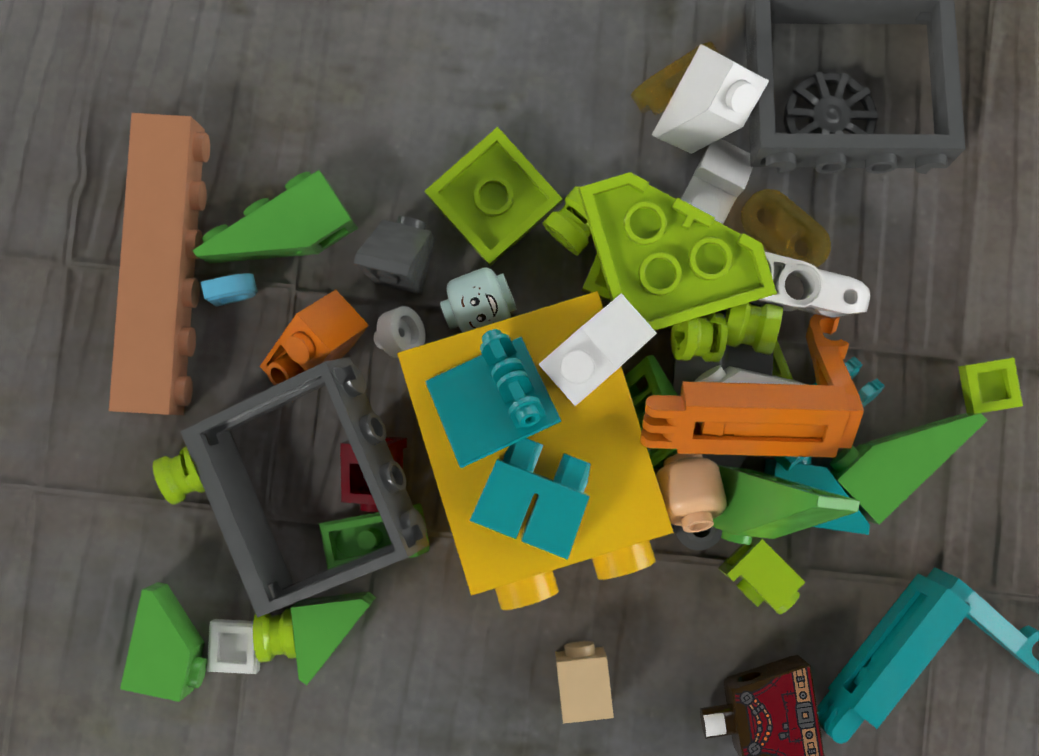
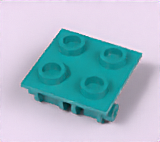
(492, 399)

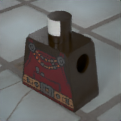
(768, 711)

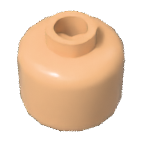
(692, 491)

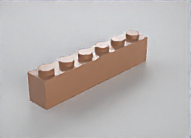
(158, 265)

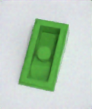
(357, 536)

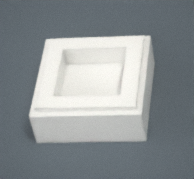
(231, 647)

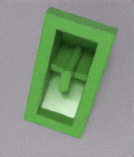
(321, 627)

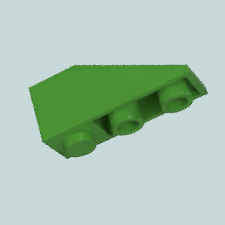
(292, 224)

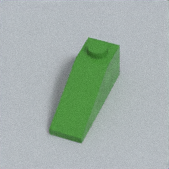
(894, 466)
(773, 506)

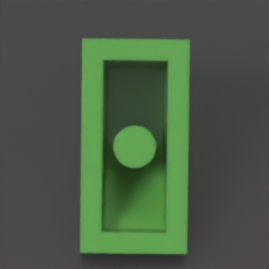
(163, 648)

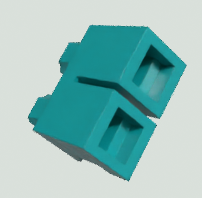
(557, 507)

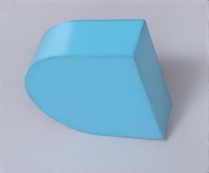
(229, 289)

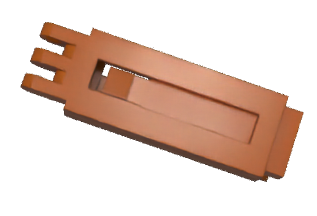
(763, 417)

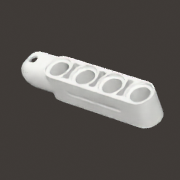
(824, 291)

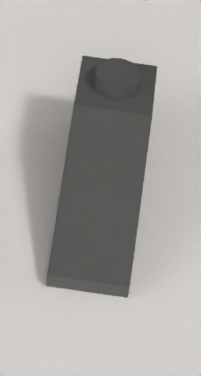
(397, 254)

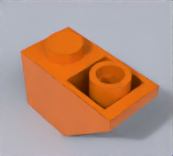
(314, 336)

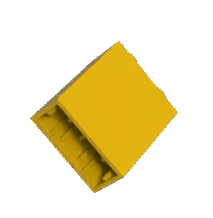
(602, 430)

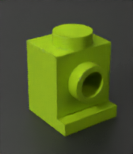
(763, 576)

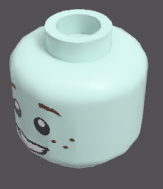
(477, 300)

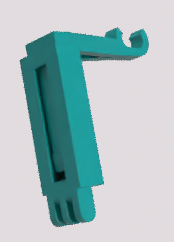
(904, 647)

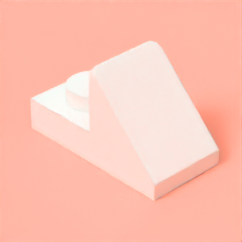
(718, 179)

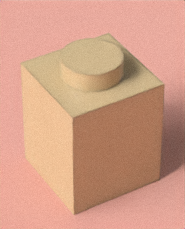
(584, 682)

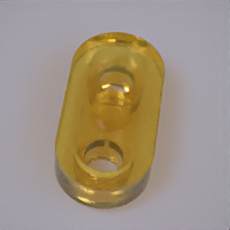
(658, 90)
(787, 226)

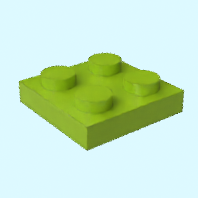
(493, 196)

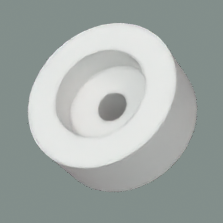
(399, 331)

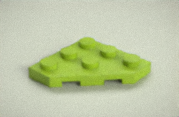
(670, 254)

